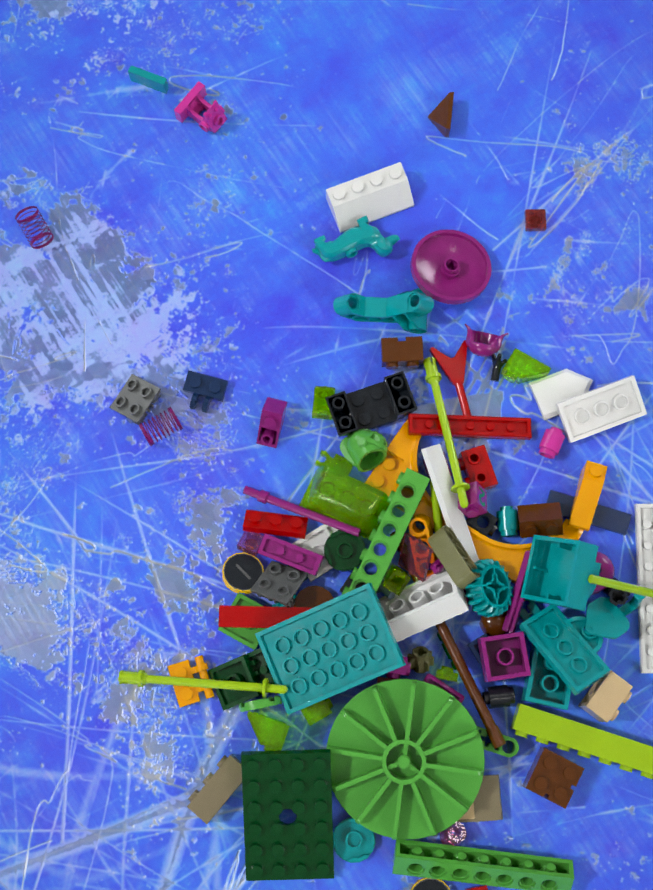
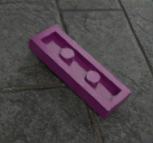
(290, 554)

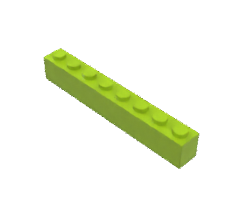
(583, 738)

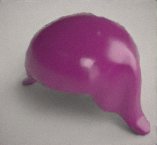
(483, 343)

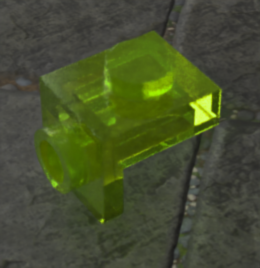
(320, 406)

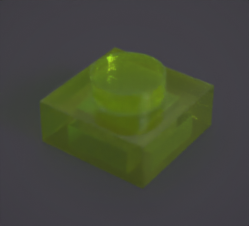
(446, 673)

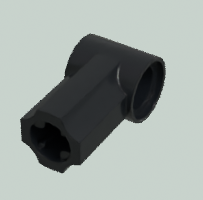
(616, 596)

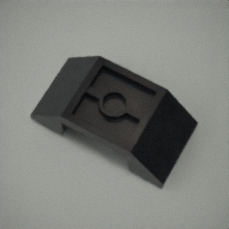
(372, 405)

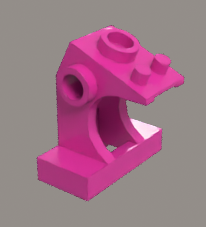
(194, 104)

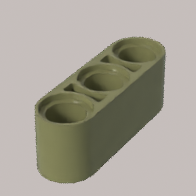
(453, 557)

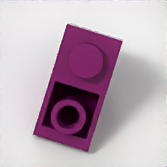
(271, 422)

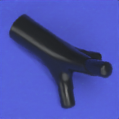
(497, 365)

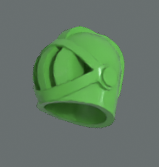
(364, 449)

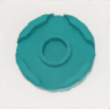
(353, 841)

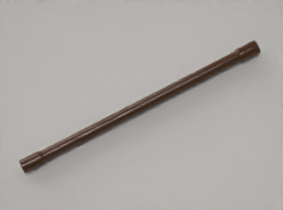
(491, 728)

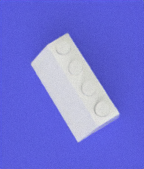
(370, 195)
(424, 605)

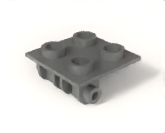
(136, 399)
(279, 583)

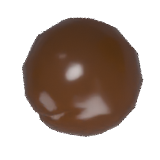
(493, 625)

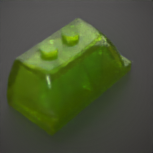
(345, 499)

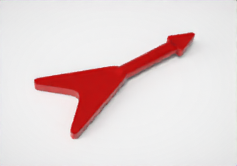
(455, 371)

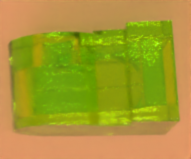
(395, 579)

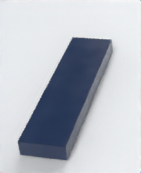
(603, 517)

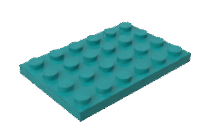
(330, 648)

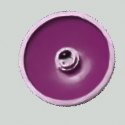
(450, 266)

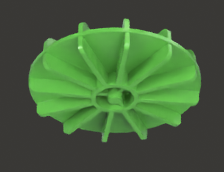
(405, 759)

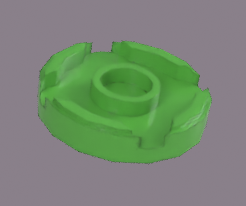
(260, 703)

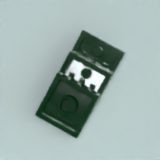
(246, 668)

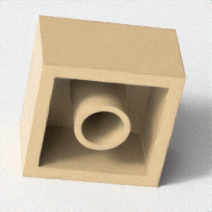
(606, 697)

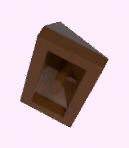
(442, 115)

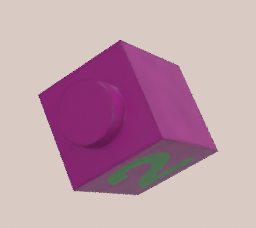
(477, 501)

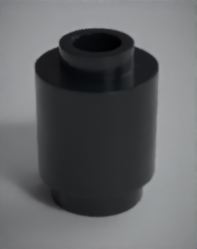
(499, 696)

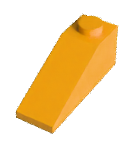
(587, 495)

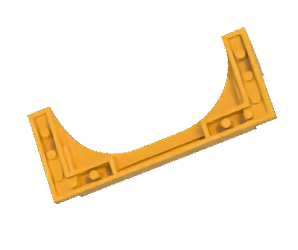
(403, 455)

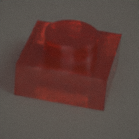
(535, 220)

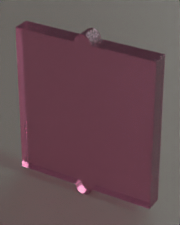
(415, 557)

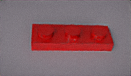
(275, 524)

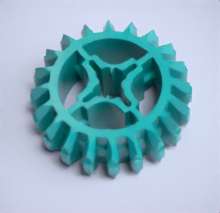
(491, 591)

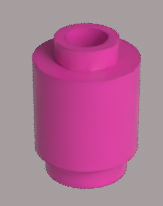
(551, 442)

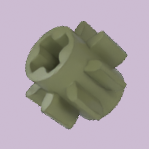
(420, 659)

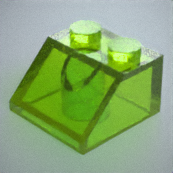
(269, 731)

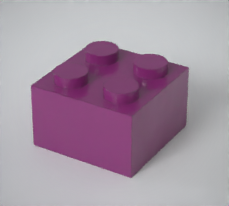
(504, 656)

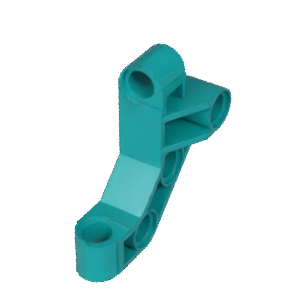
(406, 309)

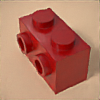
(477, 467)

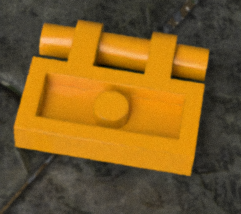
(189, 695)

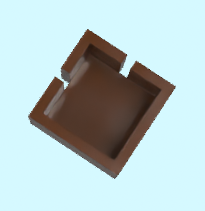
(553, 776)

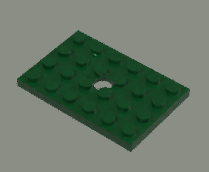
(295, 782)

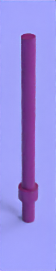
(265, 497)

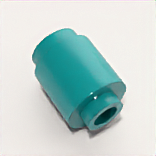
(507, 521)

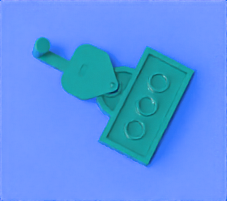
(574, 642)

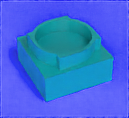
(560, 572)

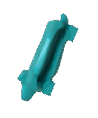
(354, 240)

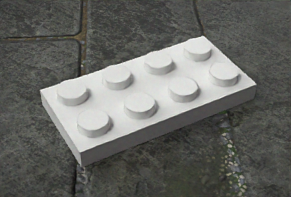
(601, 408)

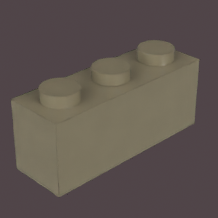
(217, 789)

